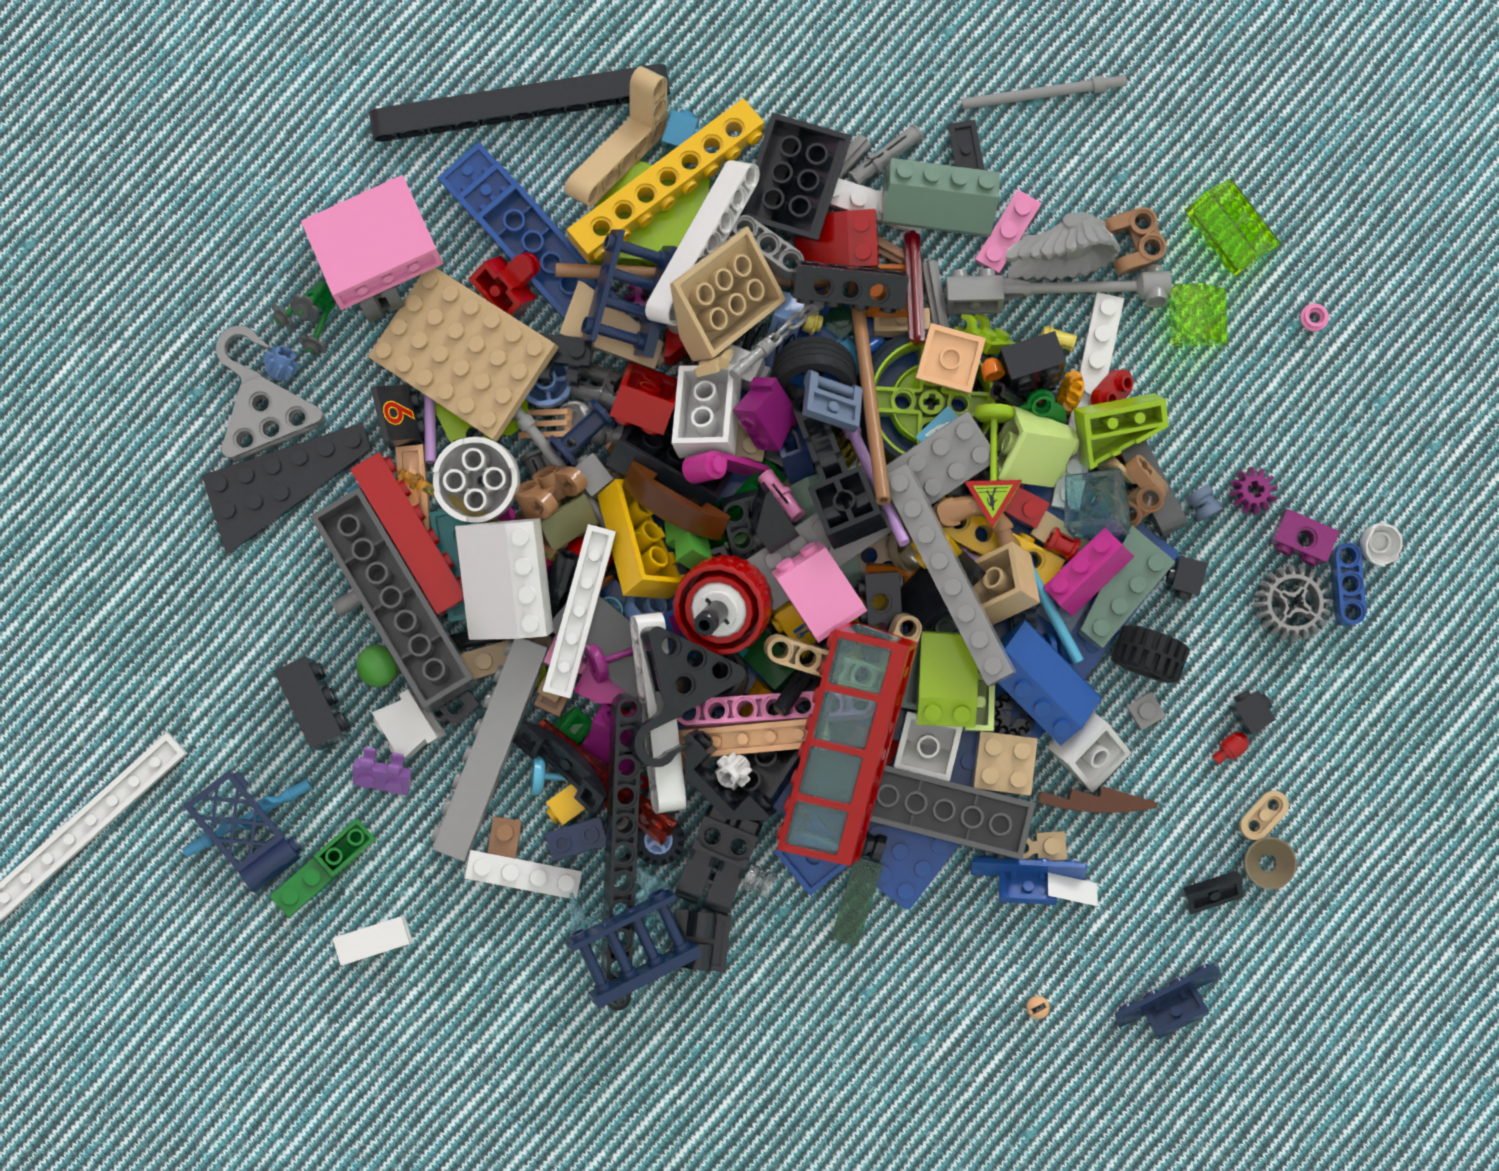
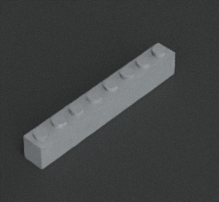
(949, 576)
(490, 749)

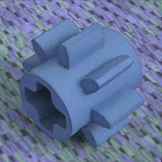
(280, 363)

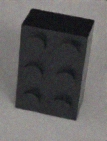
(1033, 364)
(313, 703)

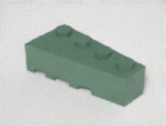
(1125, 590)

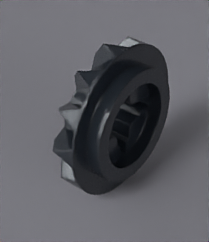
(1002, 722)

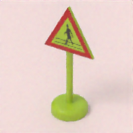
(994, 494)

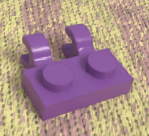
(382, 776)

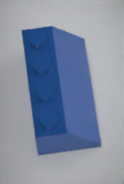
(1047, 684)

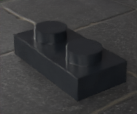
(965, 145)
(1213, 892)

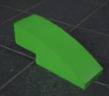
(689, 547)

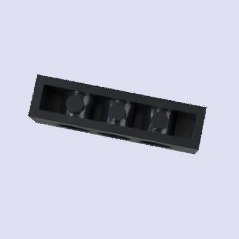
(808, 272)
(880, 583)

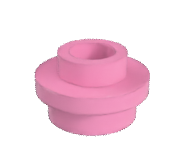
(1320, 311)

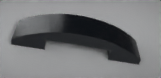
(566, 760)

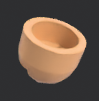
(1034, 1002)

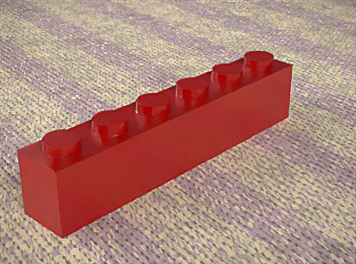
(408, 532)

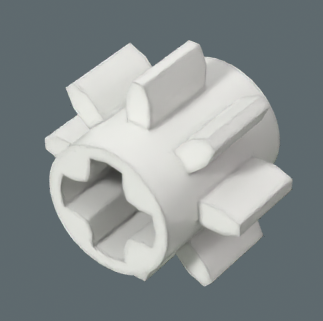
(733, 770)

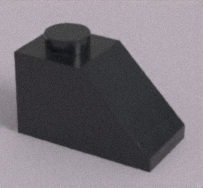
(770, 522)

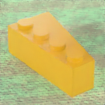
(638, 548)

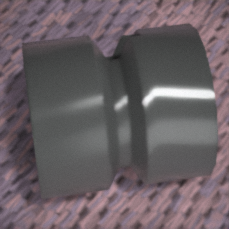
(374, 308)

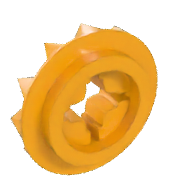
(1070, 391)

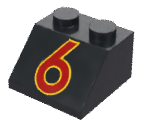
(398, 415)

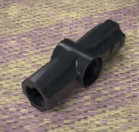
(561, 579)

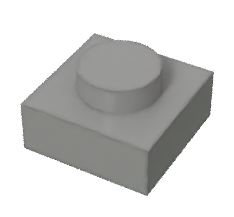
(1145, 711)

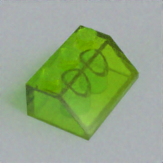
(1232, 226)

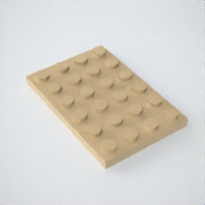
(463, 352)

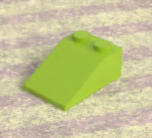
(946, 681)

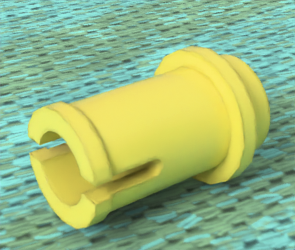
(1065, 339)

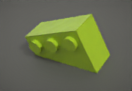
(1117, 424)

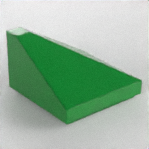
(574, 724)

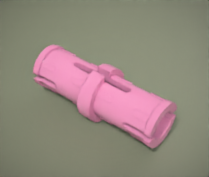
(792, 509)

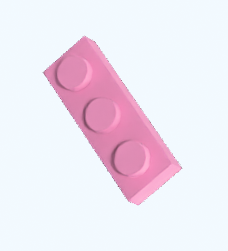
(1008, 231)

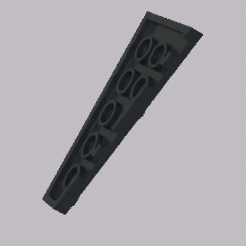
(269, 486)

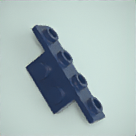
(1173, 1005)

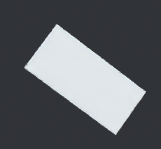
(1072, 889)

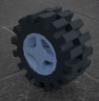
(657, 854)

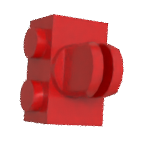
(506, 282)

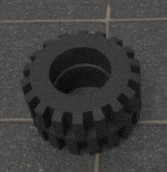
(1150, 653)

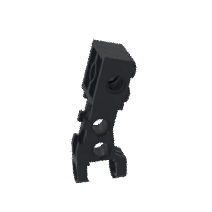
(844, 495)

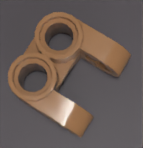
(1140, 238)
(1147, 480)
(550, 484)

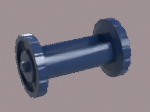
(583, 432)

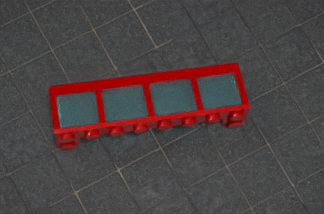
(846, 743)

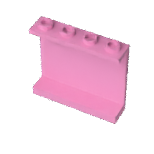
(371, 242)

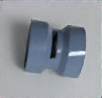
(1201, 496)

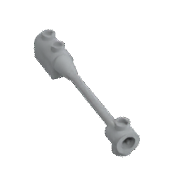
(988, 291)

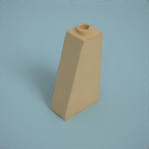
(580, 308)

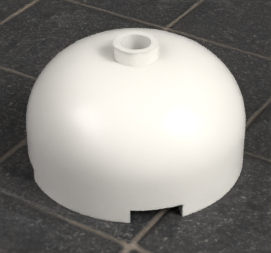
(459, 472)

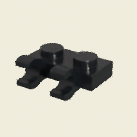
(572, 353)

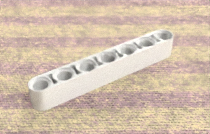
(705, 233)
(665, 782)

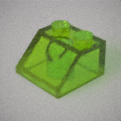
(1198, 315)

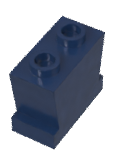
(576, 839)

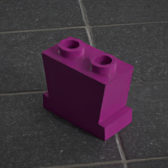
(766, 413)
(599, 738)

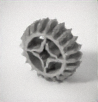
(1303, 608)

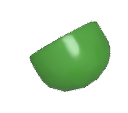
(377, 666)

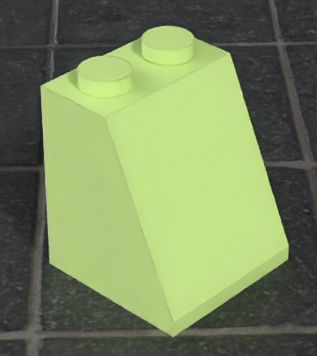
(1034, 449)

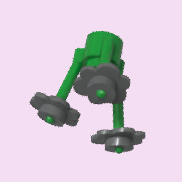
(307, 308)

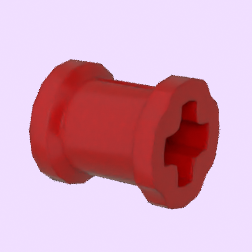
(1062, 544)

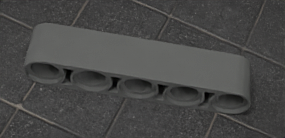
(1170, 516)

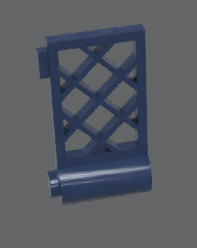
(267, 860)

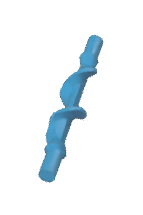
(266, 804)

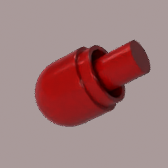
(1231, 747)

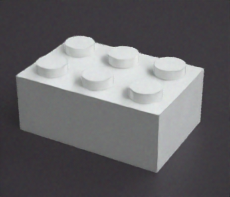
(705, 412)

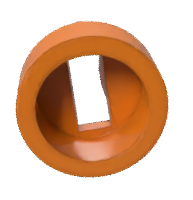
(992, 370)

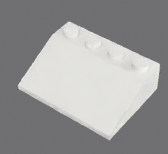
(504, 579)

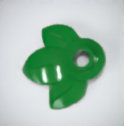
(1048, 408)

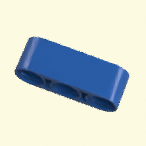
(1354, 572)

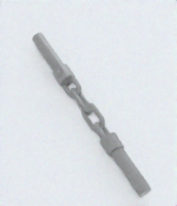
(766, 346)

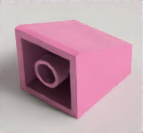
(818, 590)

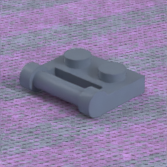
(829, 406)

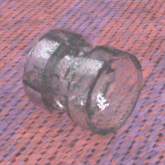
(753, 877)

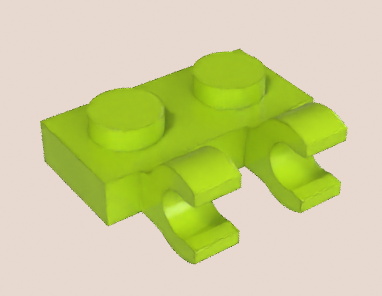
(995, 338)

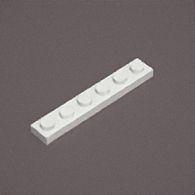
(579, 611)

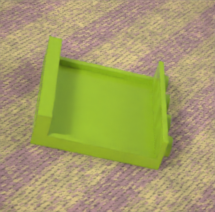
(667, 226)

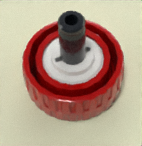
(723, 604)

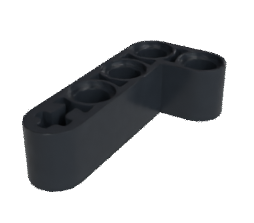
(740, 523)

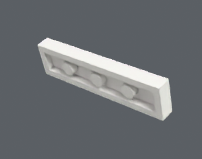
(858, 197)
(522, 874)

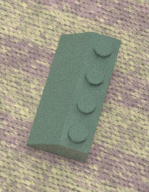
(940, 197)

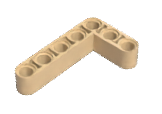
(627, 143)
(796, 647)

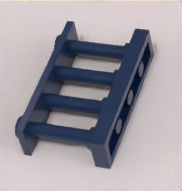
(645, 340)
(656, 964)

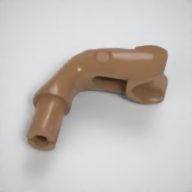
(956, 509)

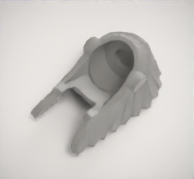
(1067, 250)

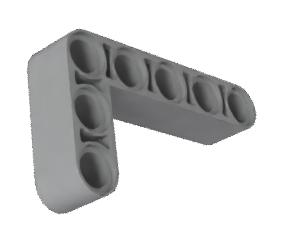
(781, 250)

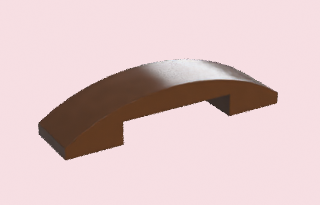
(673, 507)

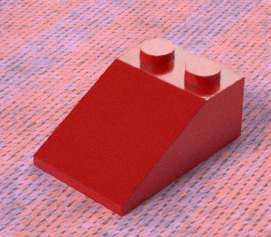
(845, 239)
(645, 399)

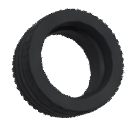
(813, 354)

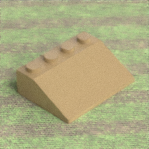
(724, 296)

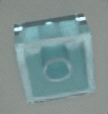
(1096, 502)

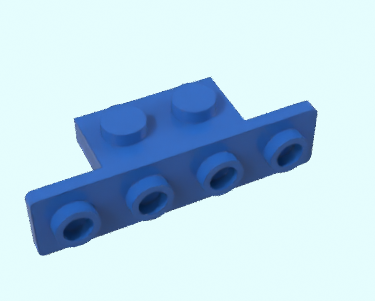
(1026, 879)

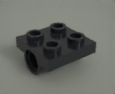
(711, 935)

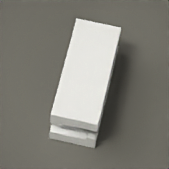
(372, 940)

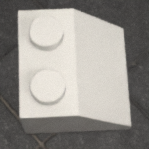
(927, 748)
(1092, 752)

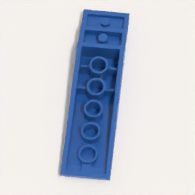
(515, 222)

